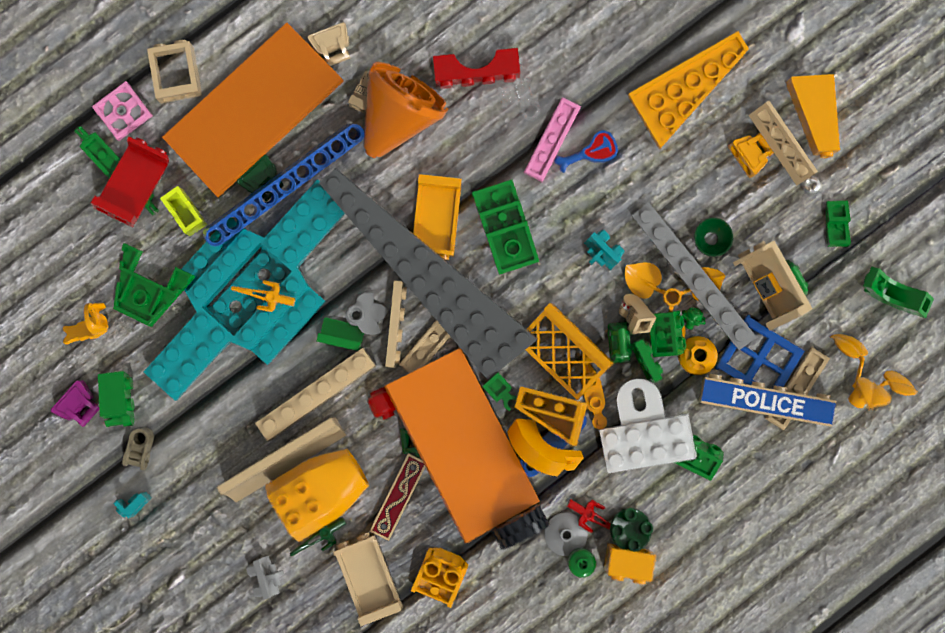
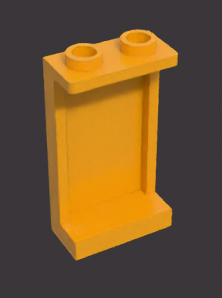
(438, 213)

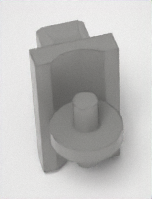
(267, 577)

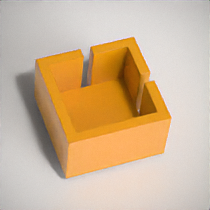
(629, 564)

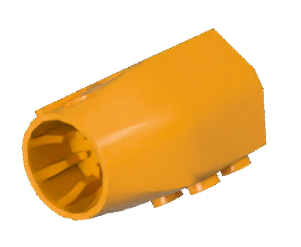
(316, 492)

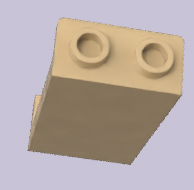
(790, 302)
(368, 578)

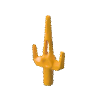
(272, 296)

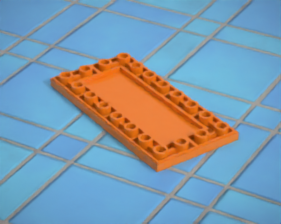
(252, 109)
(462, 444)

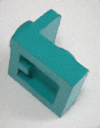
(136, 503)

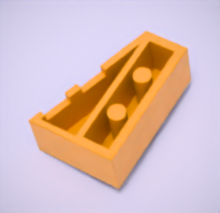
(553, 412)

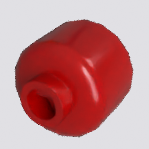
(381, 404)

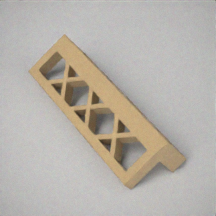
(783, 143)

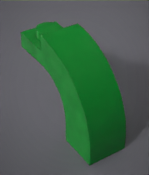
(897, 295)

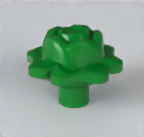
(693, 317)

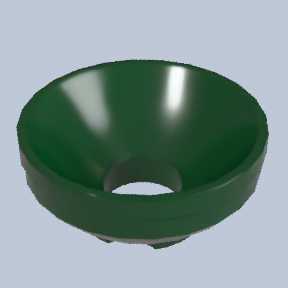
(721, 230)

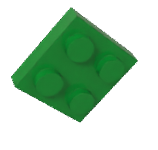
(651, 369)

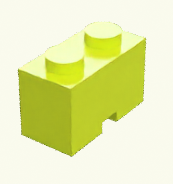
(183, 211)

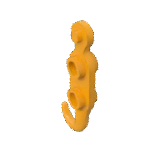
(595, 398)

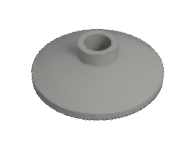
(554, 534)

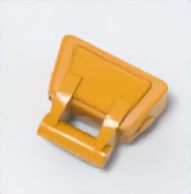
(749, 154)

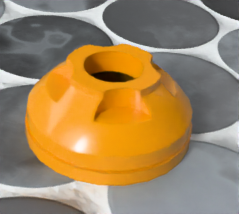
(688, 361)

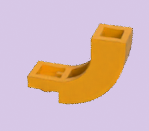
(537, 452)

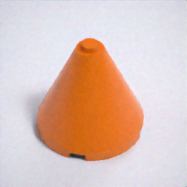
(397, 108)

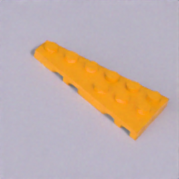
(677, 93)

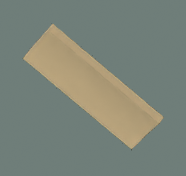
(283, 460)

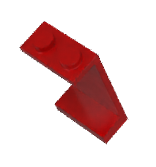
(132, 182)

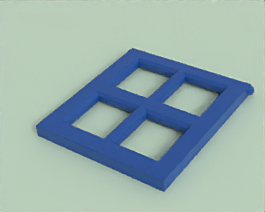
(759, 358)

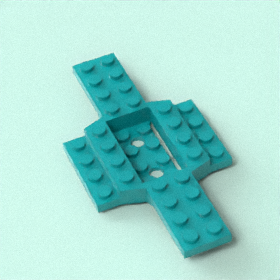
(253, 329)

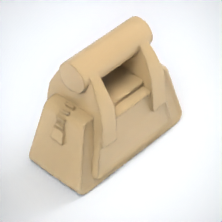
(331, 40)

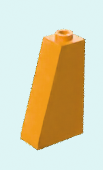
(817, 110)

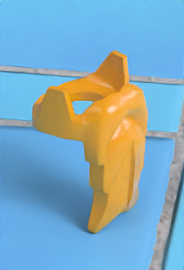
(90, 328)

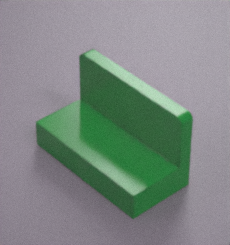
(340, 334)

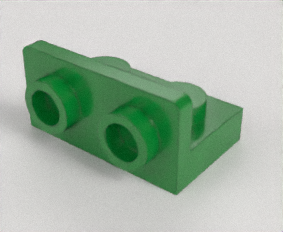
(667, 334)
(707, 461)

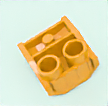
(440, 575)

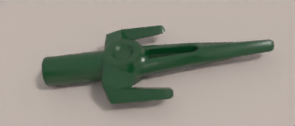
(324, 533)

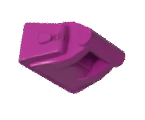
(73, 403)

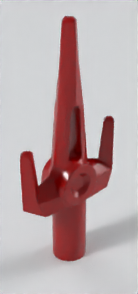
(587, 514)

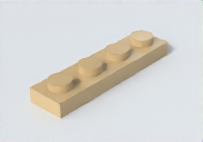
(397, 315)

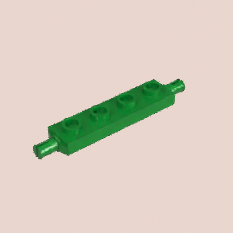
(104, 158)

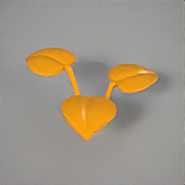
(644, 278)
(865, 390)

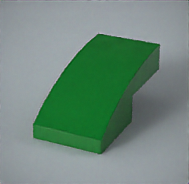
(837, 224)

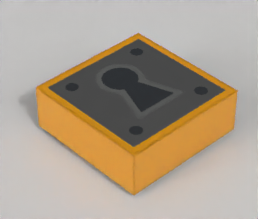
(767, 286)

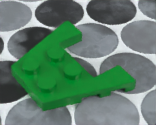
(142, 297)

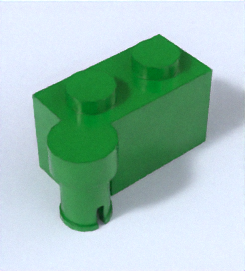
(116, 399)

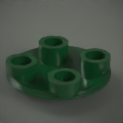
(631, 529)

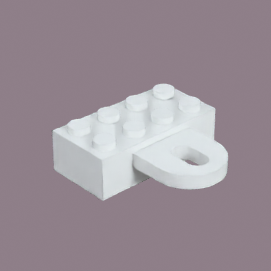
(647, 435)

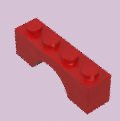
(450, 71)

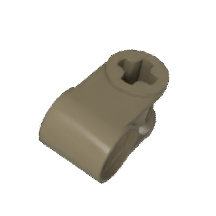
(138, 453)

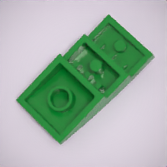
(505, 227)

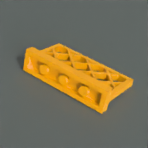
(579, 339)

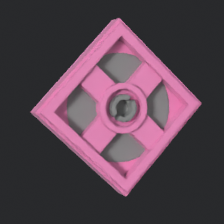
(122, 111)

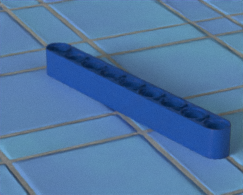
(273, 185)

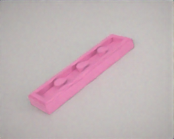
(552, 139)

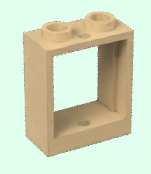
(178, 92)

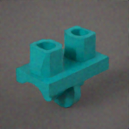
(602, 252)

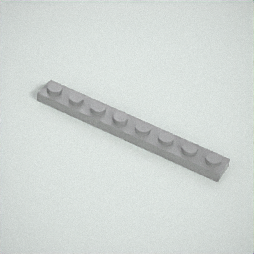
(694, 276)

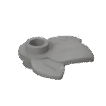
(369, 314)

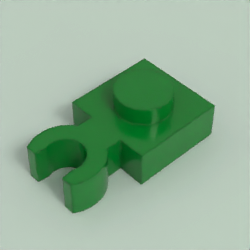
(498, 389)

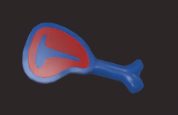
(600, 150)

